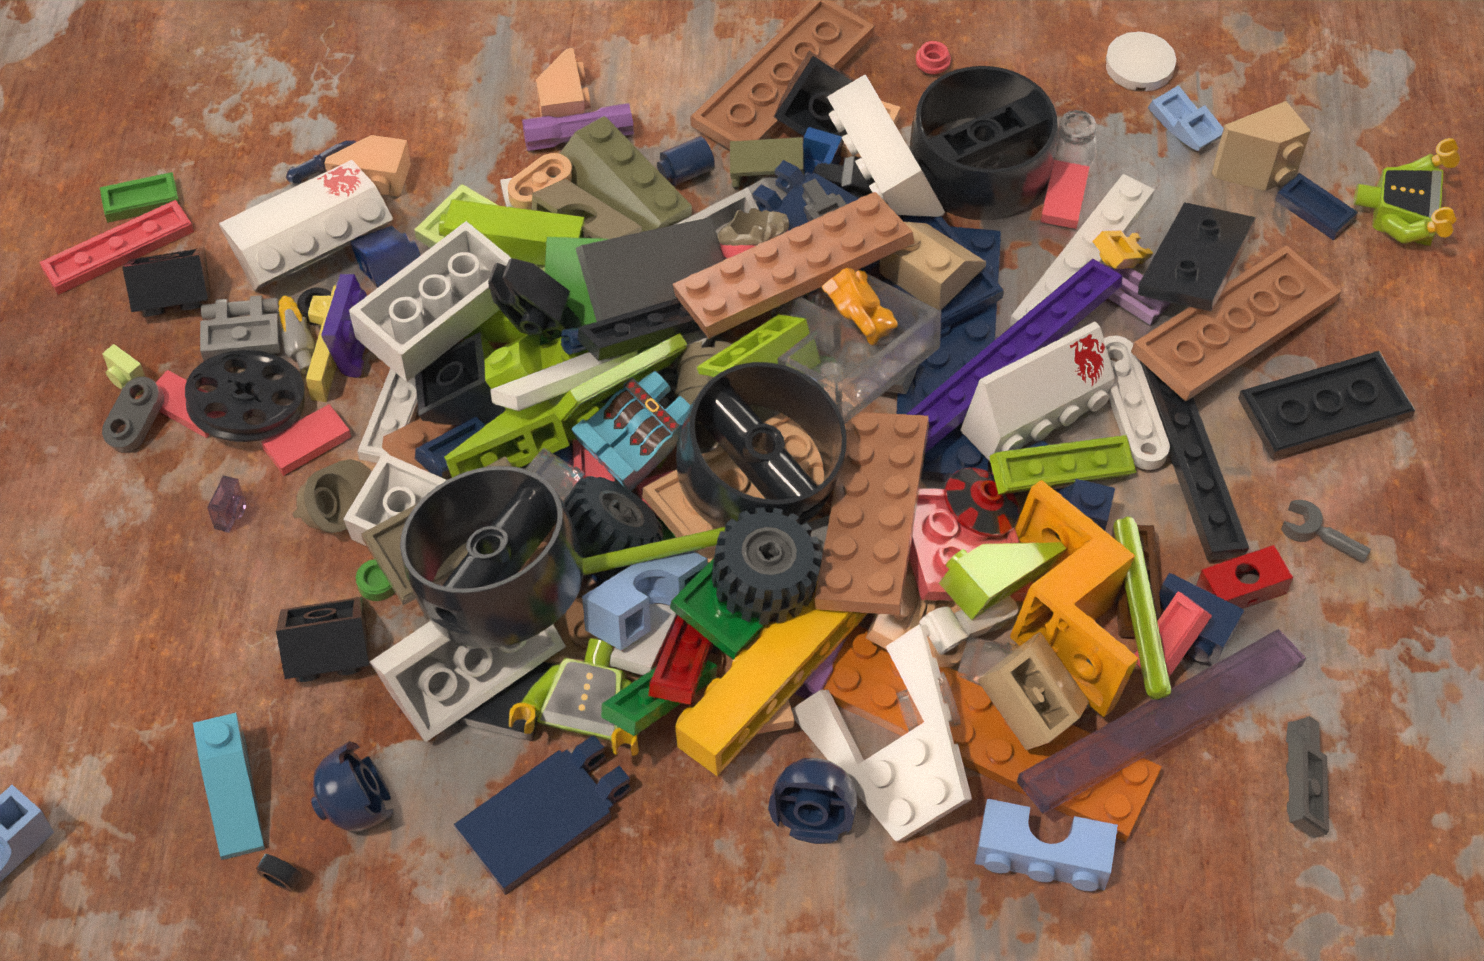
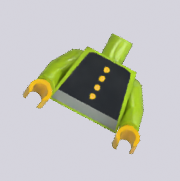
(1411, 197)
(573, 696)

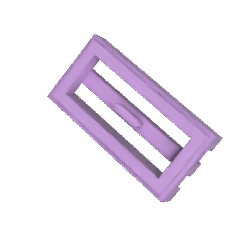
(1128, 298)

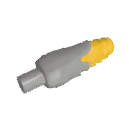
(296, 335)

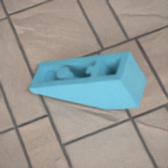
(229, 785)

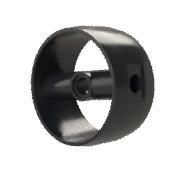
(1007, 114)
(726, 415)
(503, 520)

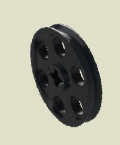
(244, 395)

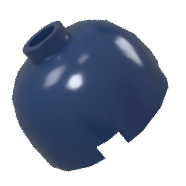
(350, 790)
(814, 800)

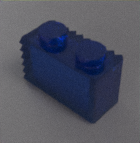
(384, 254)

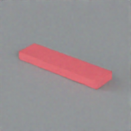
(116, 247)

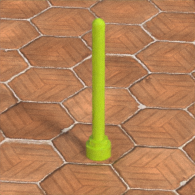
(651, 551)

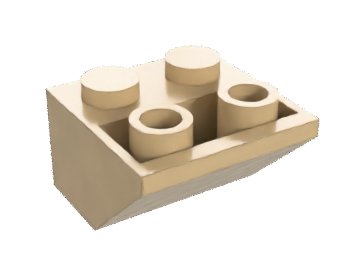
(1034, 692)

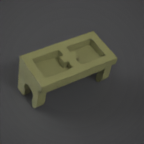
(764, 156)

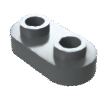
(135, 413)

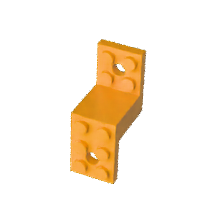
(1074, 595)

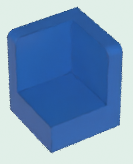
(821, 147)

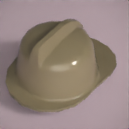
(329, 495)

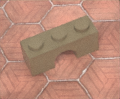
(599, 218)

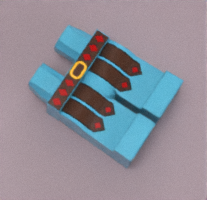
(633, 430)

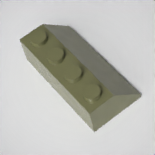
(622, 177)

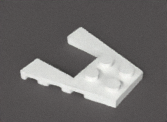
(917, 774)

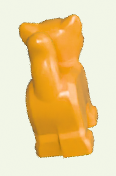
(860, 303)

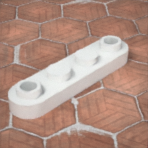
(1135, 406)

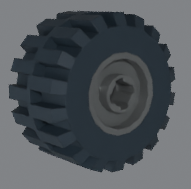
(610, 519)
(766, 565)

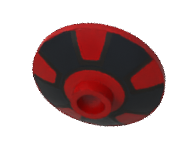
(976, 503)

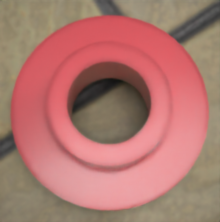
(933, 57)

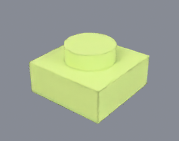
(121, 367)

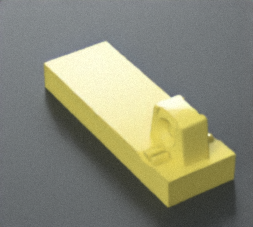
(322, 363)

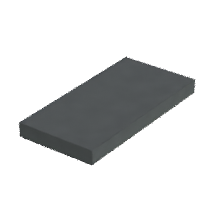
(642, 266)

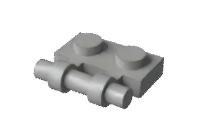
(252, 332)

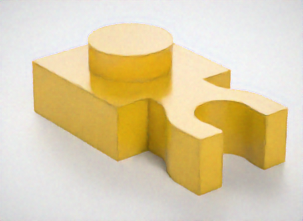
(1121, 251)

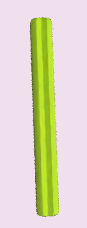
(1143, 613)

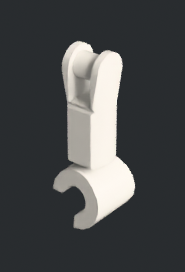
(951, 629)

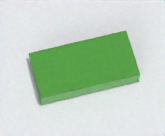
(138, 196)

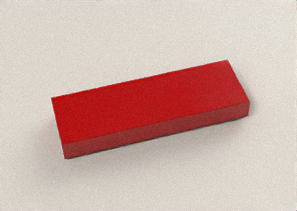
(680, 664)

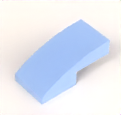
(1183, 119)

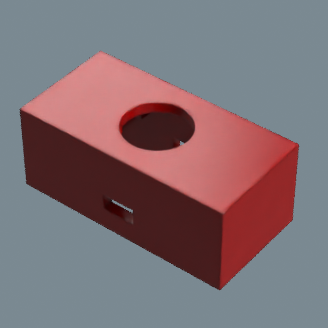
(1273, 578)

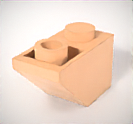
(560, 87)
(380, 158)

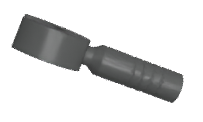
(1312, 527)

